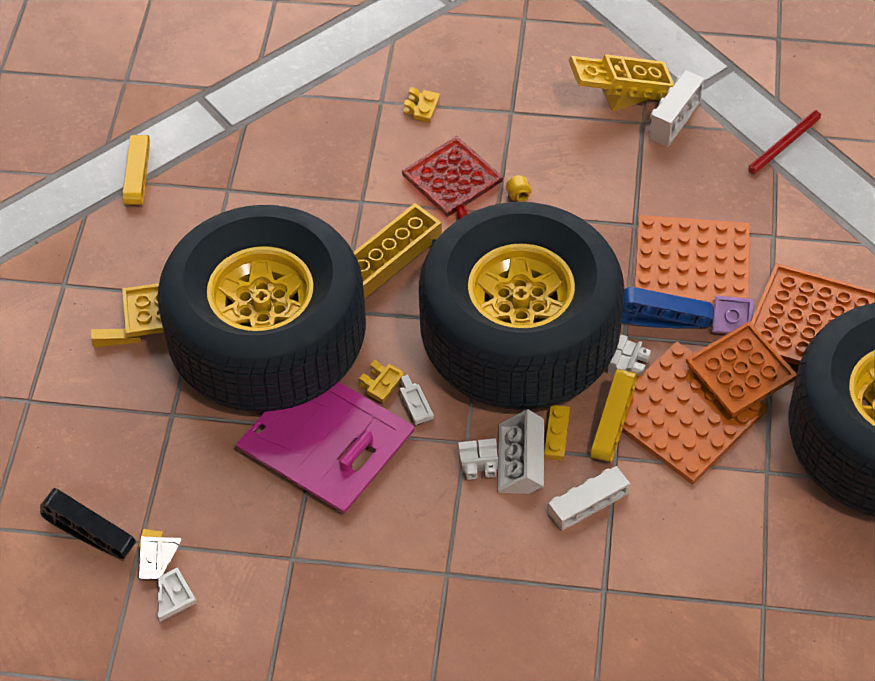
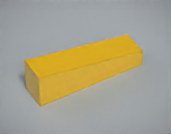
(111, 337)

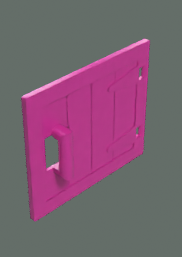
(311, 438)

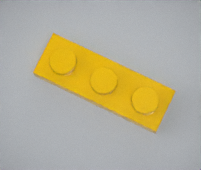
(557, 432)

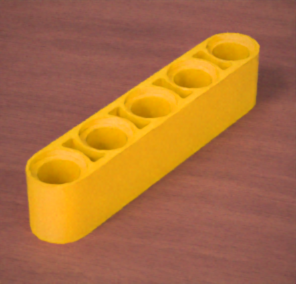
(136, 170)
(614, 415)

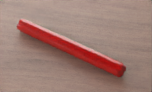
(784, 142)

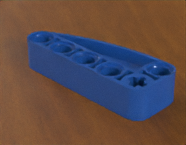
(664, 310)

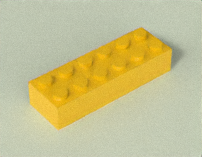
(396, 246)

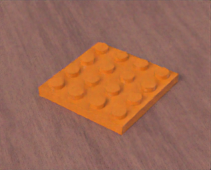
(741, 369)

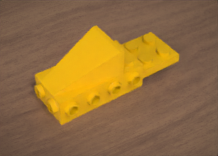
(623, 79)

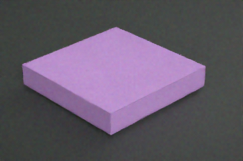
(731, 313)

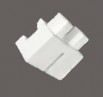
(627, 357)
(487, 458)

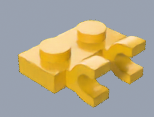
(426, 105)
(385, 383)

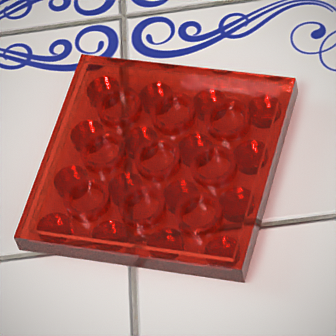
(452, 176)

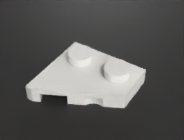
(173, 594)

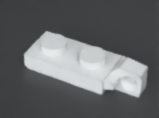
(415, 401)

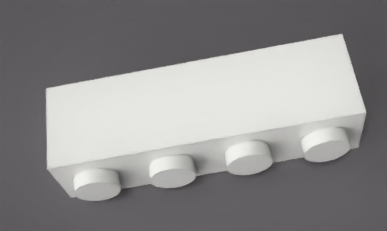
(588, 498)

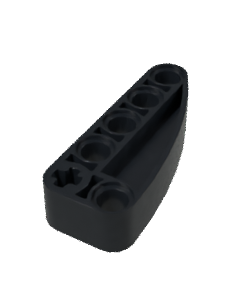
(85, 524)

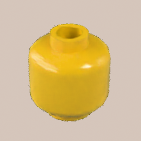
(518, 188)

